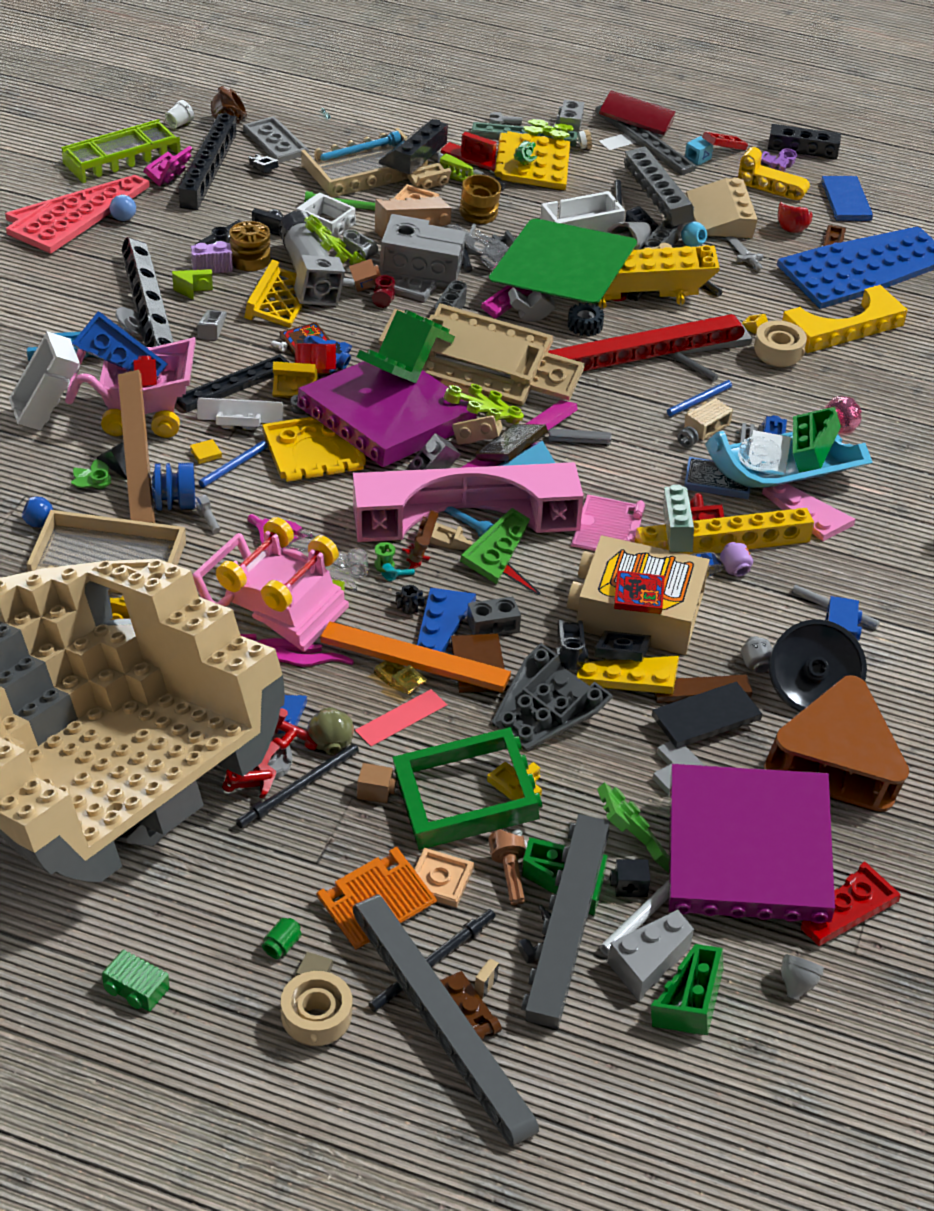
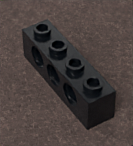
(804, 141)

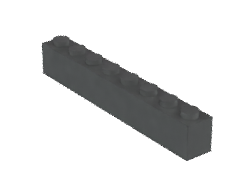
(567, 922)

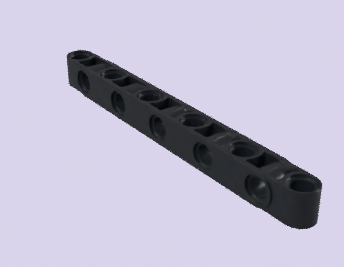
(146, 293)

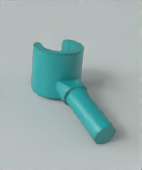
(392, 573)

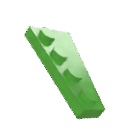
(496, 546)

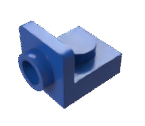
(774, 425)

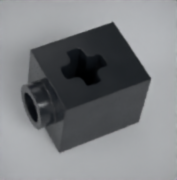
(631, 878)

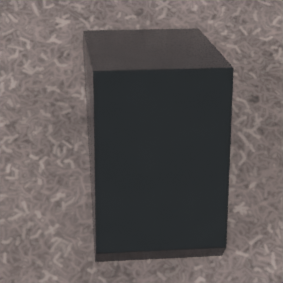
(115, 459)

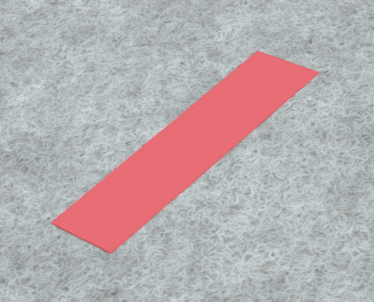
(400, 717)

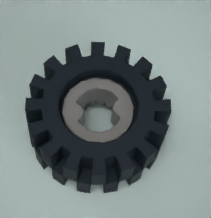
(585, 319)

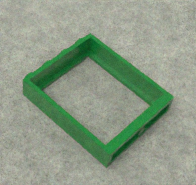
(474, 822)

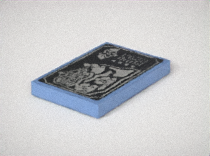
(705, 477)

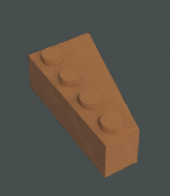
(425, 208)

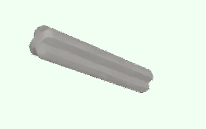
(580, 436)

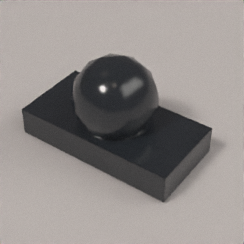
(270, 219)

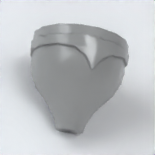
(799, 975)

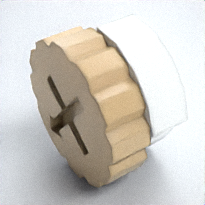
(585, 139)

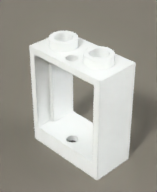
(343, 213)

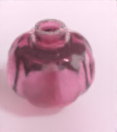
(847, 411)

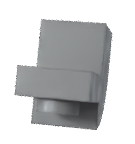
(533, 307)

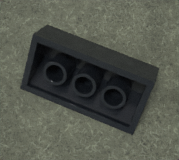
(417, 147)

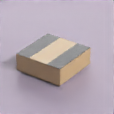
(486, 978)

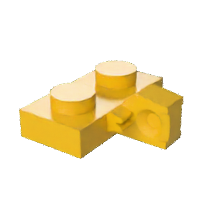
(506, 781)

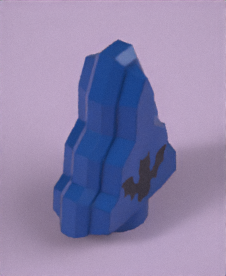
(342, 350)

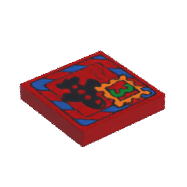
(639, 592)

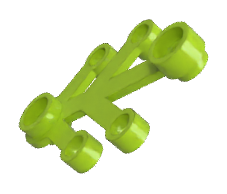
(314, 224)
(483, 404)

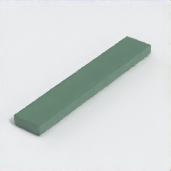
(493, 131)

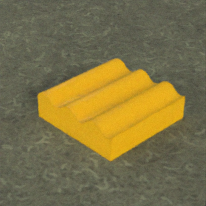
(205, 451)

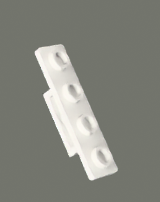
(239, 412)

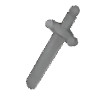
(745, 255)

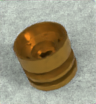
(480, 199)
(250, 246)

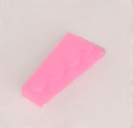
(826, 519)

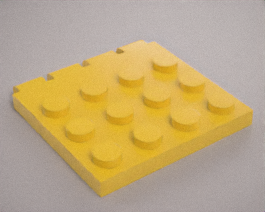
(547, 170)
(309, 449)

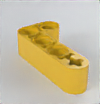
(793, 188)

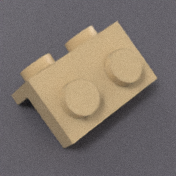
(430, 176)
(477, 429)

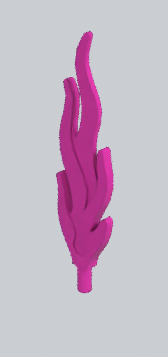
(284, 647)

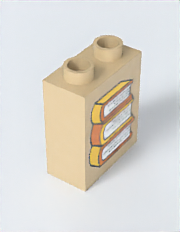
(682, 594)

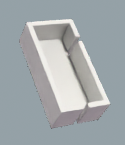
(590, 211)
(44, 381)

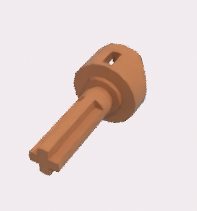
(508, 851)

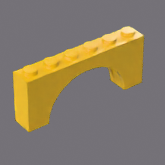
(880, 314)

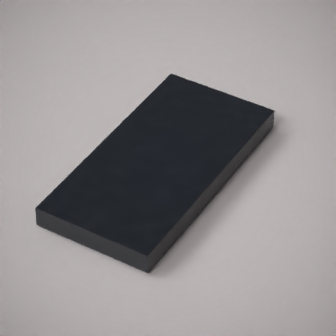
(706, 714)

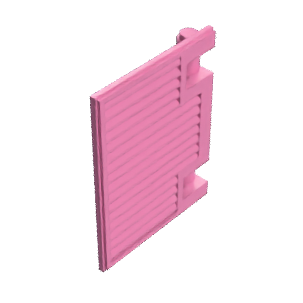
(608, 519)

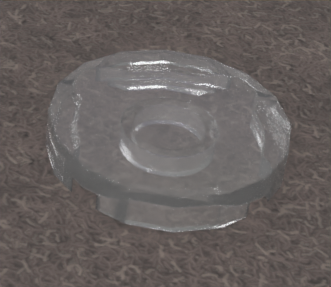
(754, 457)

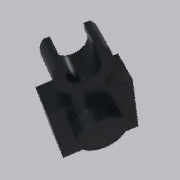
(264, 164)

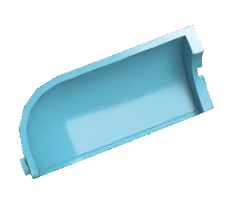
(840, 458)

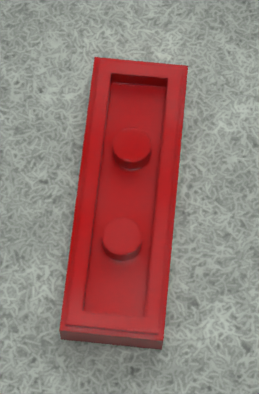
(725, 140)

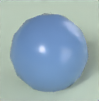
(122, 207)

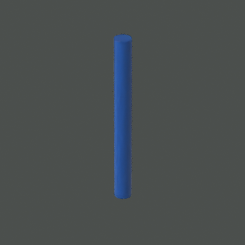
(699, 398)
(233, 464)

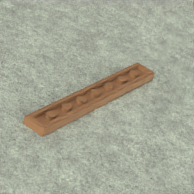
(136, 447)

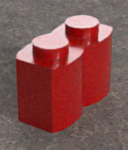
(319, 354)

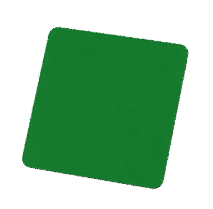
(563, 260)

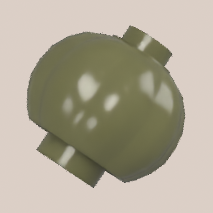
(331, 730)

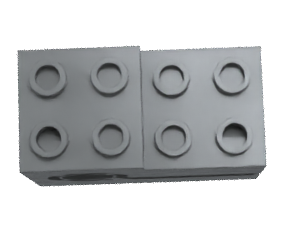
(421, 251)

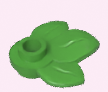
(94, 477)

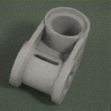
(359, 243)

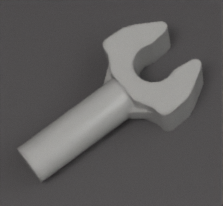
(498, 118)
(204, 509)

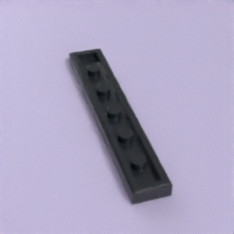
(230, 383)

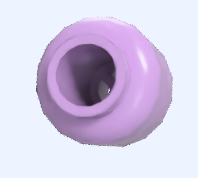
(736, 559)

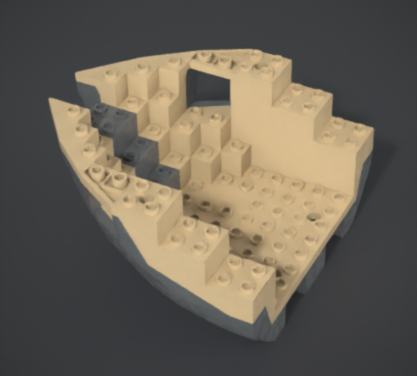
(120, 713)

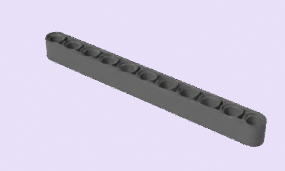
(446, 1021)

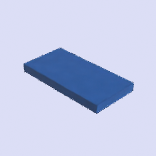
(847, 198)

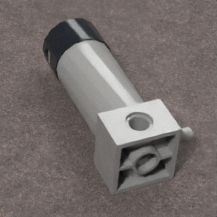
(318, 275)

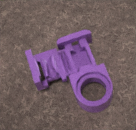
(785, 158)

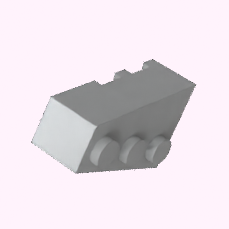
(650, 951)

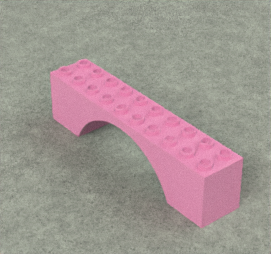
(396, 500)

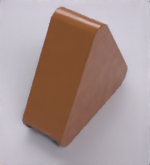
(847, 739)

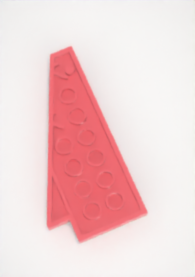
(61, 219)

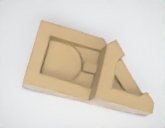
(449, 538)

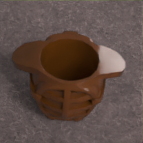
(228, 102)

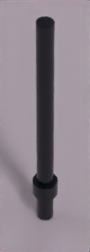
(261, 809)
(470, 930)

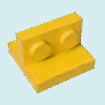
(290, 377)

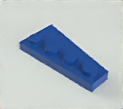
(113, 344)
(442, 617)

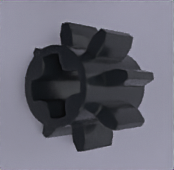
(409, 599)

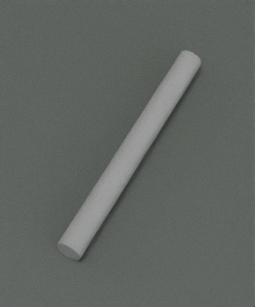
(820, 600)

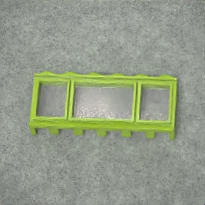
(118, 145)

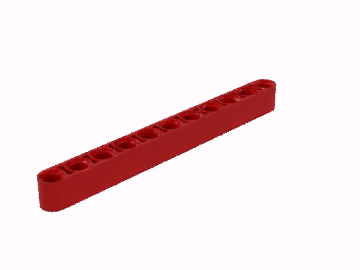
(654, 342)

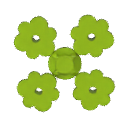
(542, 127)

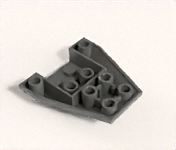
(547, 700)

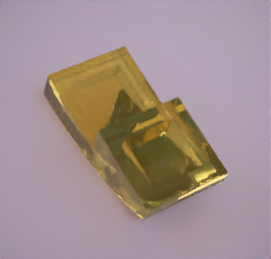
(399, 677)

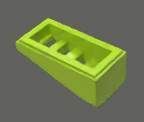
(448, 160)

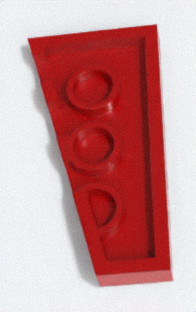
(855, 901)

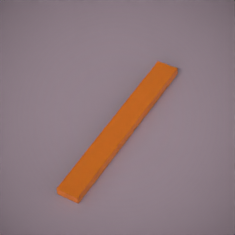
(416, 656)

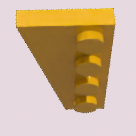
(650, 675)

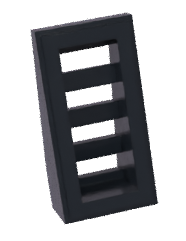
(640, 215)

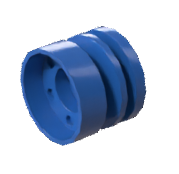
(174, 486)

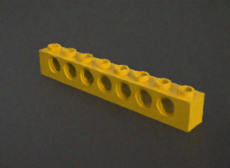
(753, 530)

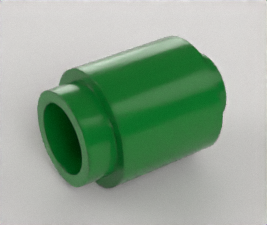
(281, 938)

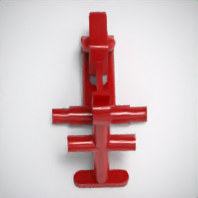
(263, 773)

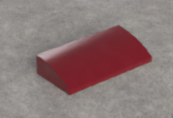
(637, 112)

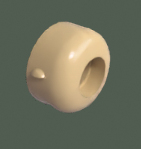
(780, 343)
(316, 991)

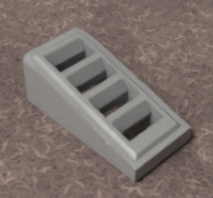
(211, 324)

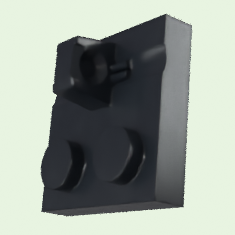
(622, 646)

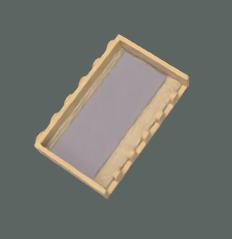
(353, 171)
(86, 538)

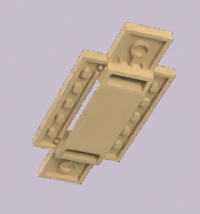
(500, 348)

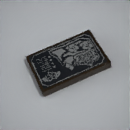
(511, 442)

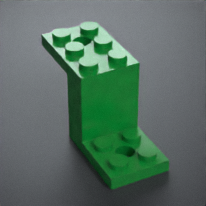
(406, 345)

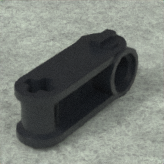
(571, 645)

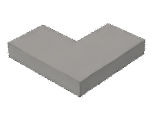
(672, 756)

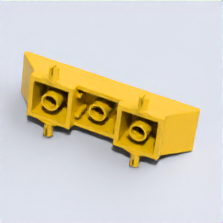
(666, 270)

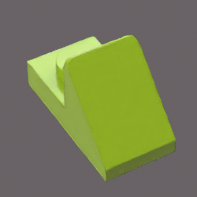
(192, 280)

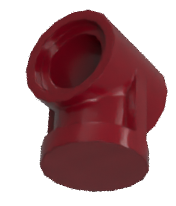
(383, 291)

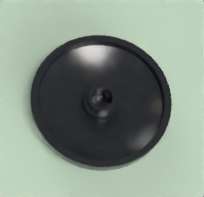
(812, 660)

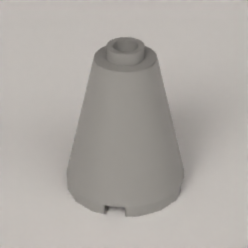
(638, 230)

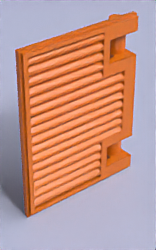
(399, 888)

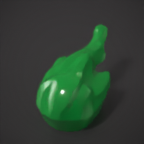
(524, 152)

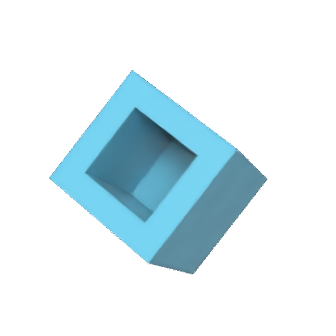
(698, 150)

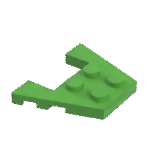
(627, 816)

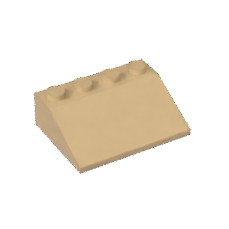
(724, 208)

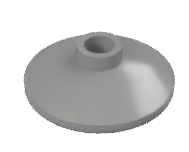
(129, 321)

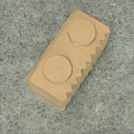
(709, 418)

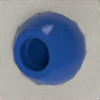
(36, 511)

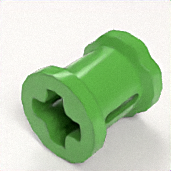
(384, 556)

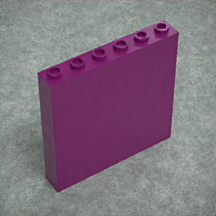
(382, 411)
(750, 843)

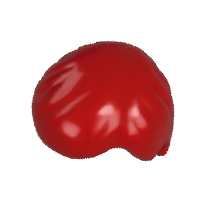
(794, 218)

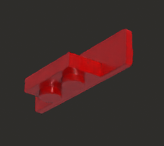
(473, 150)

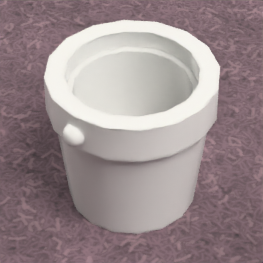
(179, 114)

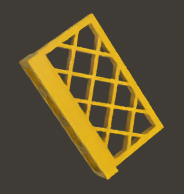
(265, 290)

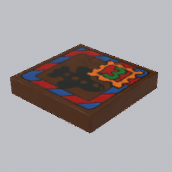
(298, 334)

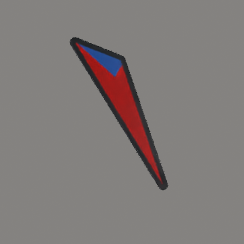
(516, 576)

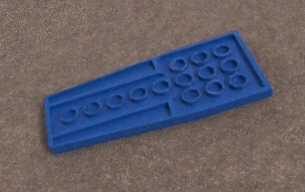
(847, 268)

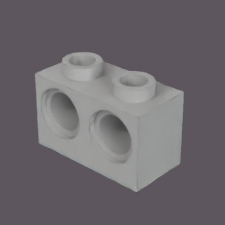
(571, 114)

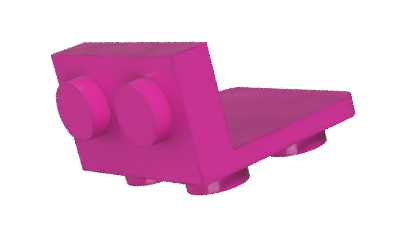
(168, 166)

